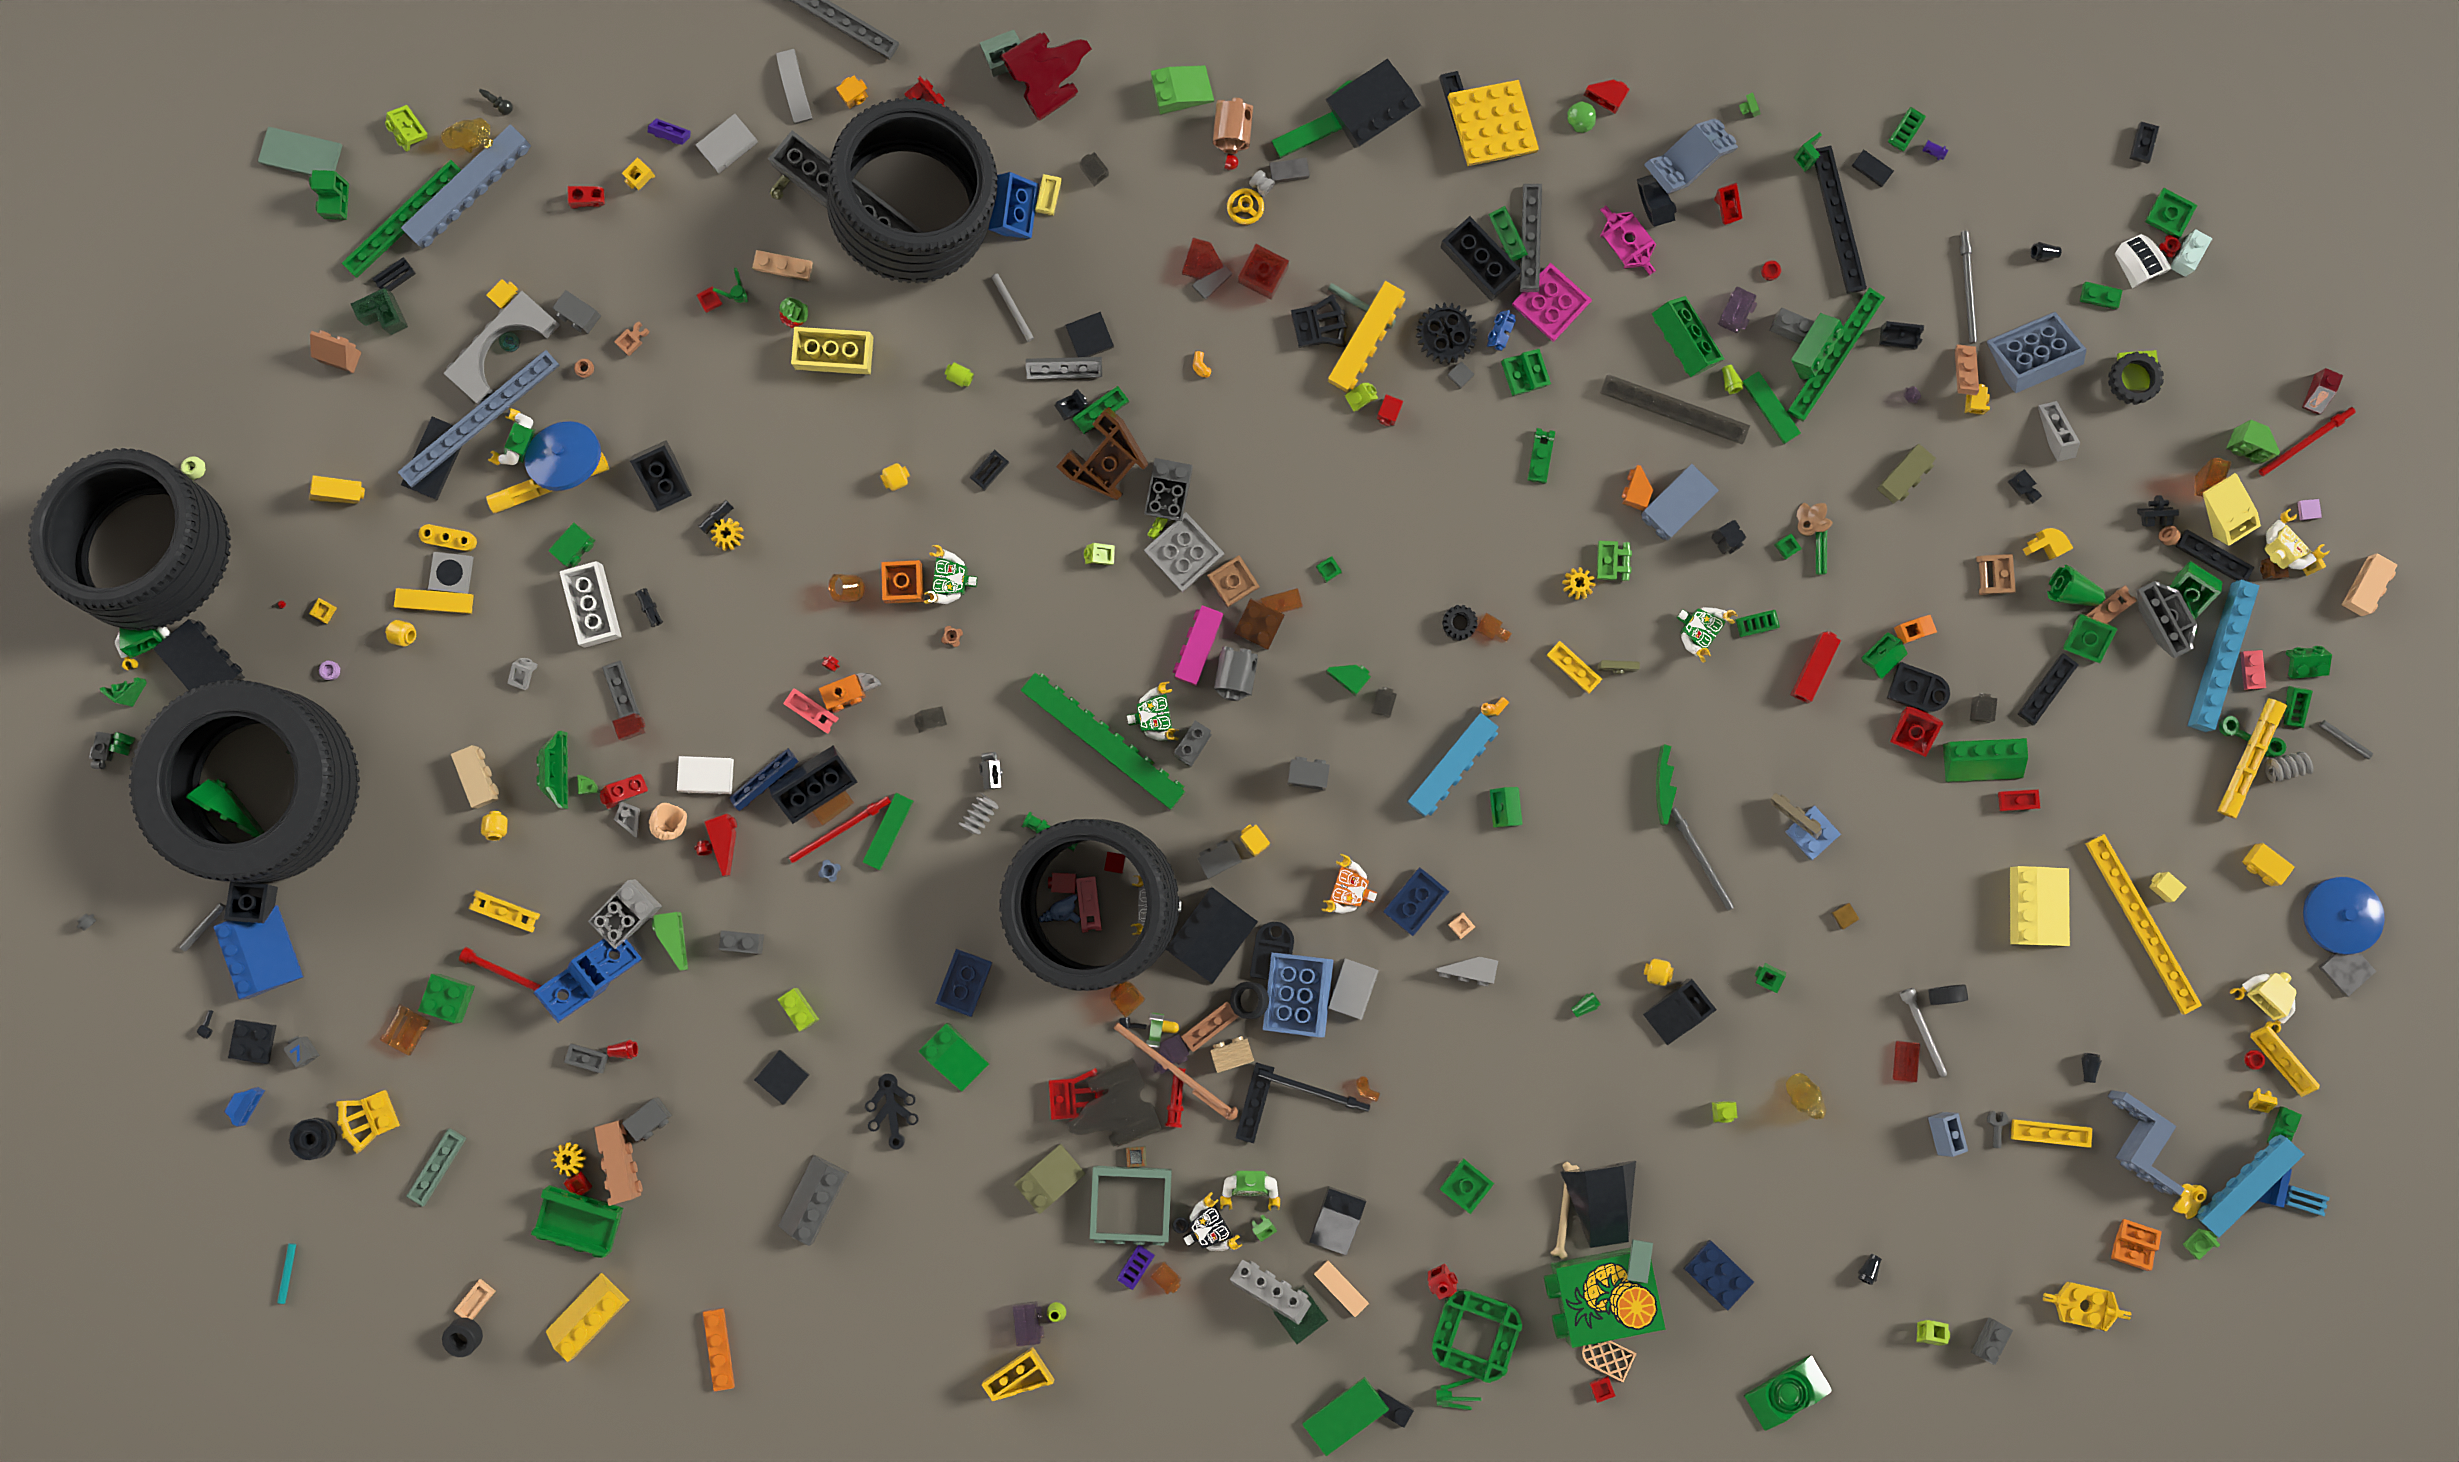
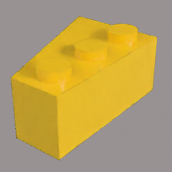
(1018, 1376)

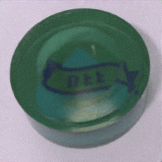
(509, 342)

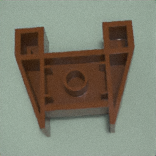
(1109, 461)

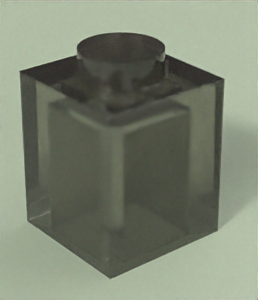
(1094, 168)
(1384, 702)
(1983, 708)

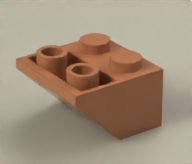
(334, 351)

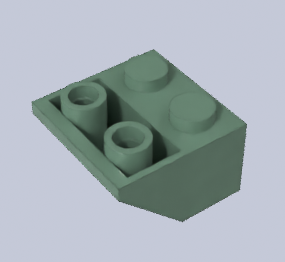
(997, 46)

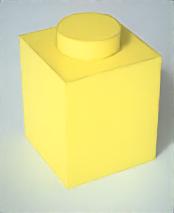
(2167, 886)

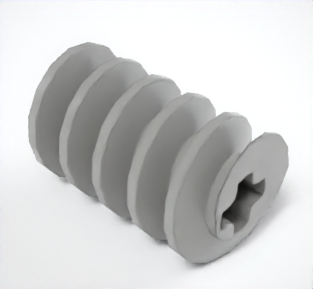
(2288, 766)
(979, 814)

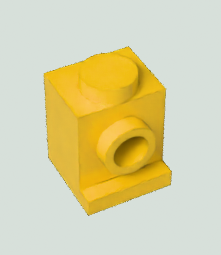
(635, 169)
(1977, 403)

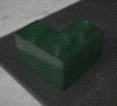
(380, 307)

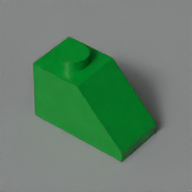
(1350, 677)

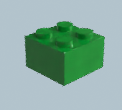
(446, 998)

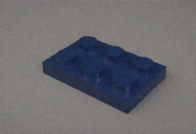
(1416, 901)
(964, 982)
(1718, 1275)

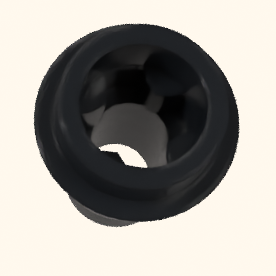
(2044, 251)
(2091, 1064)
(1869, 1271)

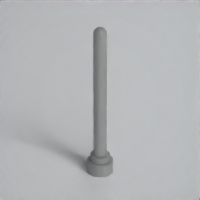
(1909, 996)

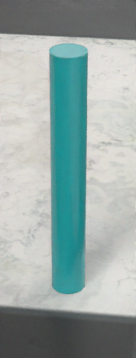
(286, 1273)

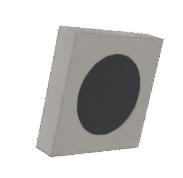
(450, 573)

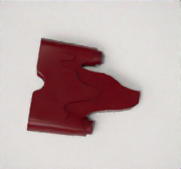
(1044, 70)

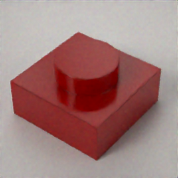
(709, 299)
(577, 1184)
(1602, 1389)

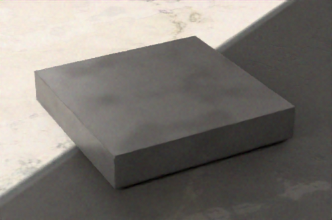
(2347, 971)

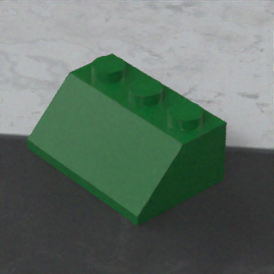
(1817, 346)

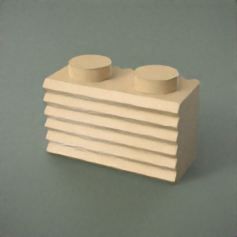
(1232, 1054)

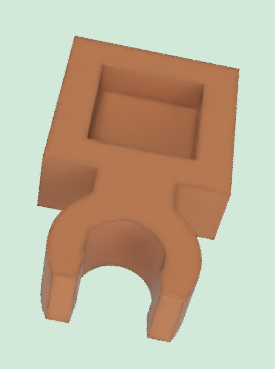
(629, 341)

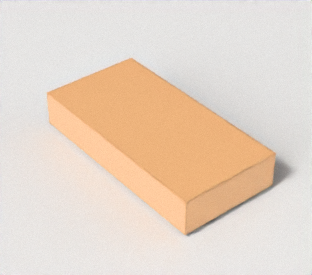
(474, 1300)

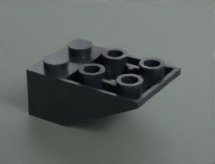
(1679, 1011)

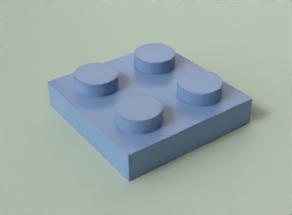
(1809, 844)

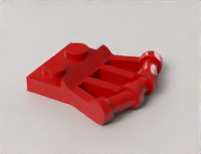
(1063, 1096)

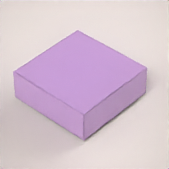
(2309, 509)

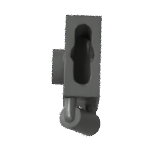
(100, 750)
(990, 771)

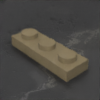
(1797, 815)

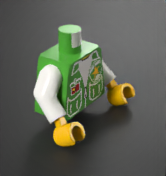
(1250, 1184)

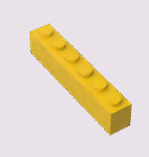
(1366, 337)

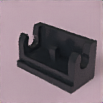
(1901, 335)

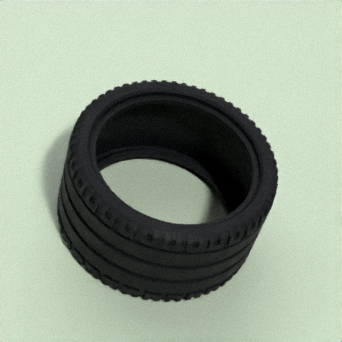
(922, 129)
(84, 498)
(1020, 912)

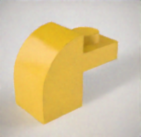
(2053, 542)

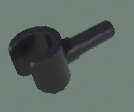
(1125, 1022)
(203, 1030)

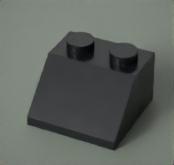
(250, 902)

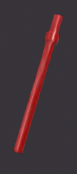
(2335, 421)
(872, 809)

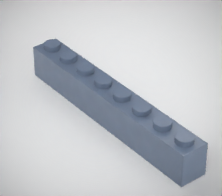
(466, 187)

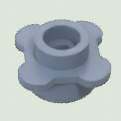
(834, 870)

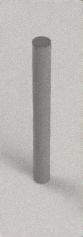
(1012, 307)

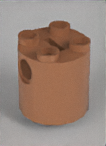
(1232, 125)

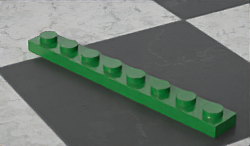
(391, 229)
(1852, 330)

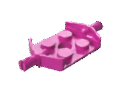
(1631, 253)

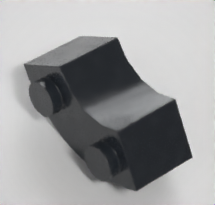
(1656, 201)

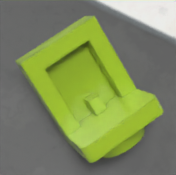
(1361, 396)

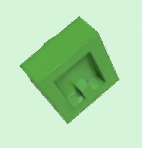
(2201, 1242)

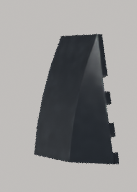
(1603, 1201)

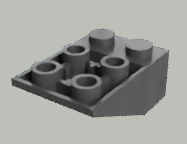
(1168, 489)

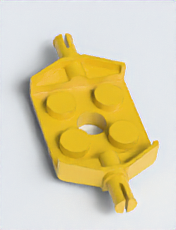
(2101, 1310)

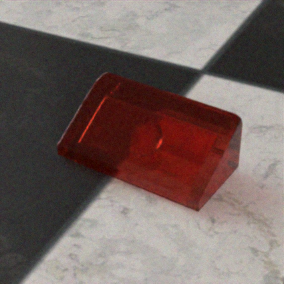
(1906, 1061)

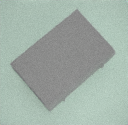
(726, 143)
(1353, 989)

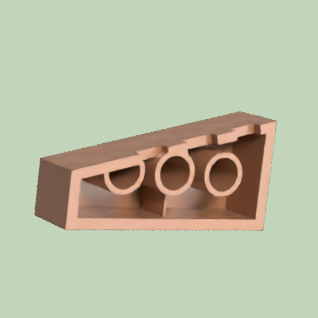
(618, 1162)

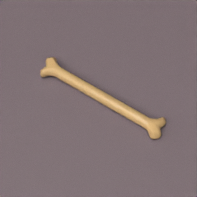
(1559, 1250)

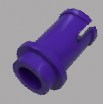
(1935, 150)

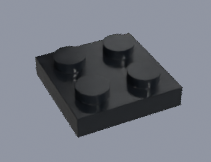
(252, 1041)

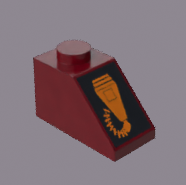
(2322, 390)

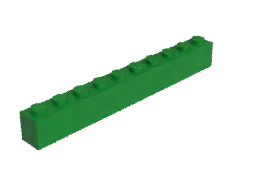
(1103, 741)

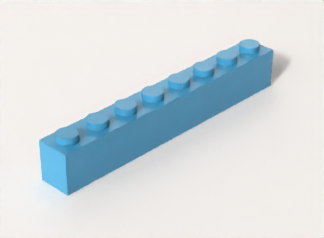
(2223, 655)

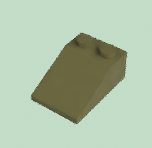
(1050, 1179)

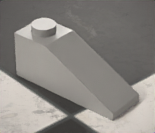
(2058, 431)

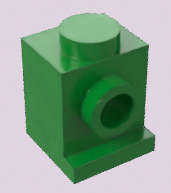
(1770, 983)

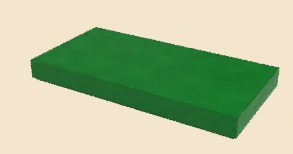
(1345, 1416)

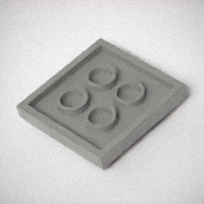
(1184, 552)

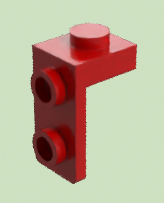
(622, 790)

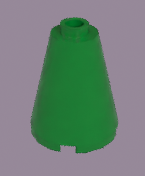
(2074, 588)

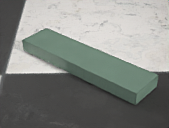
(436, 1167)

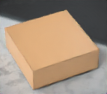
(1461, 925)

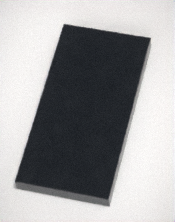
(434, 482)

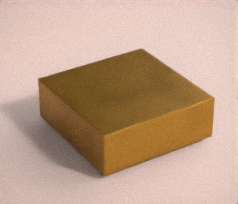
(1845, 916)

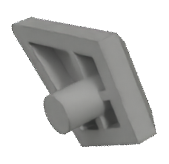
(628, 818)

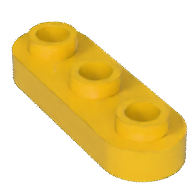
(454, 541)

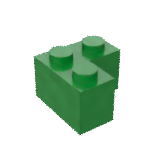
(332, 194)

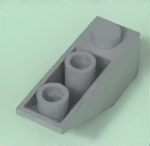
(1475, 968)

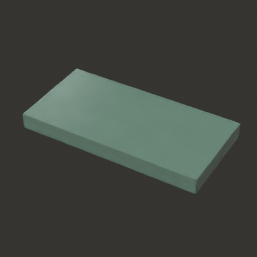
(298, 152)

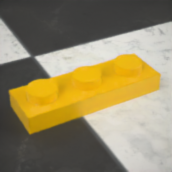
(1574, 667)

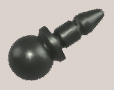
(504, 106)

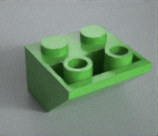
(2254, 442)

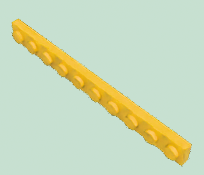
(2143, 924)

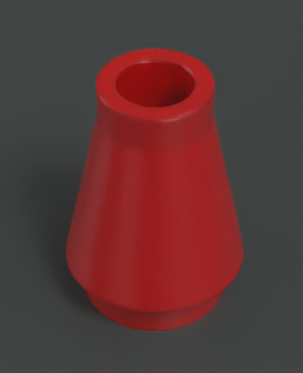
(626, 1049)

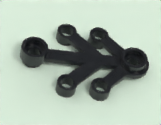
(891, 1108)

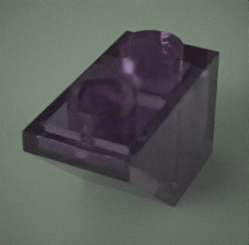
(1174, 1051)

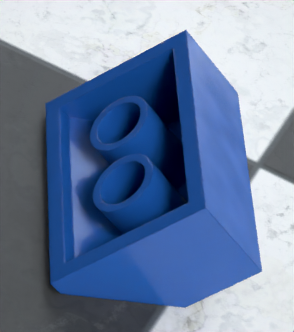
(1014, 206)

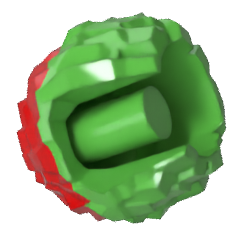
(793, 312)

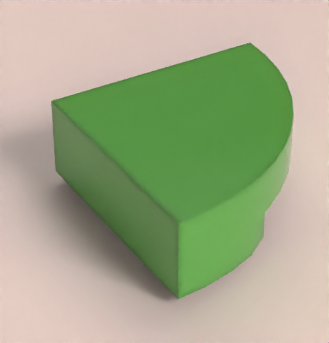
(586, 785)

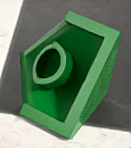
(125, 693)

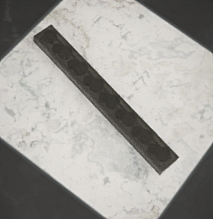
(1675, 409)

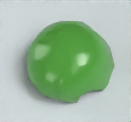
(1582, 117)

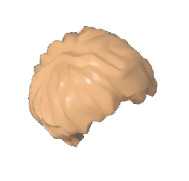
(667, 821)

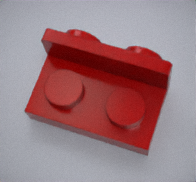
(924, 90)

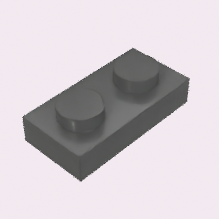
(586, 1058)

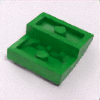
(1525, 372)

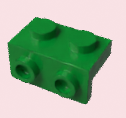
(2309, 662)

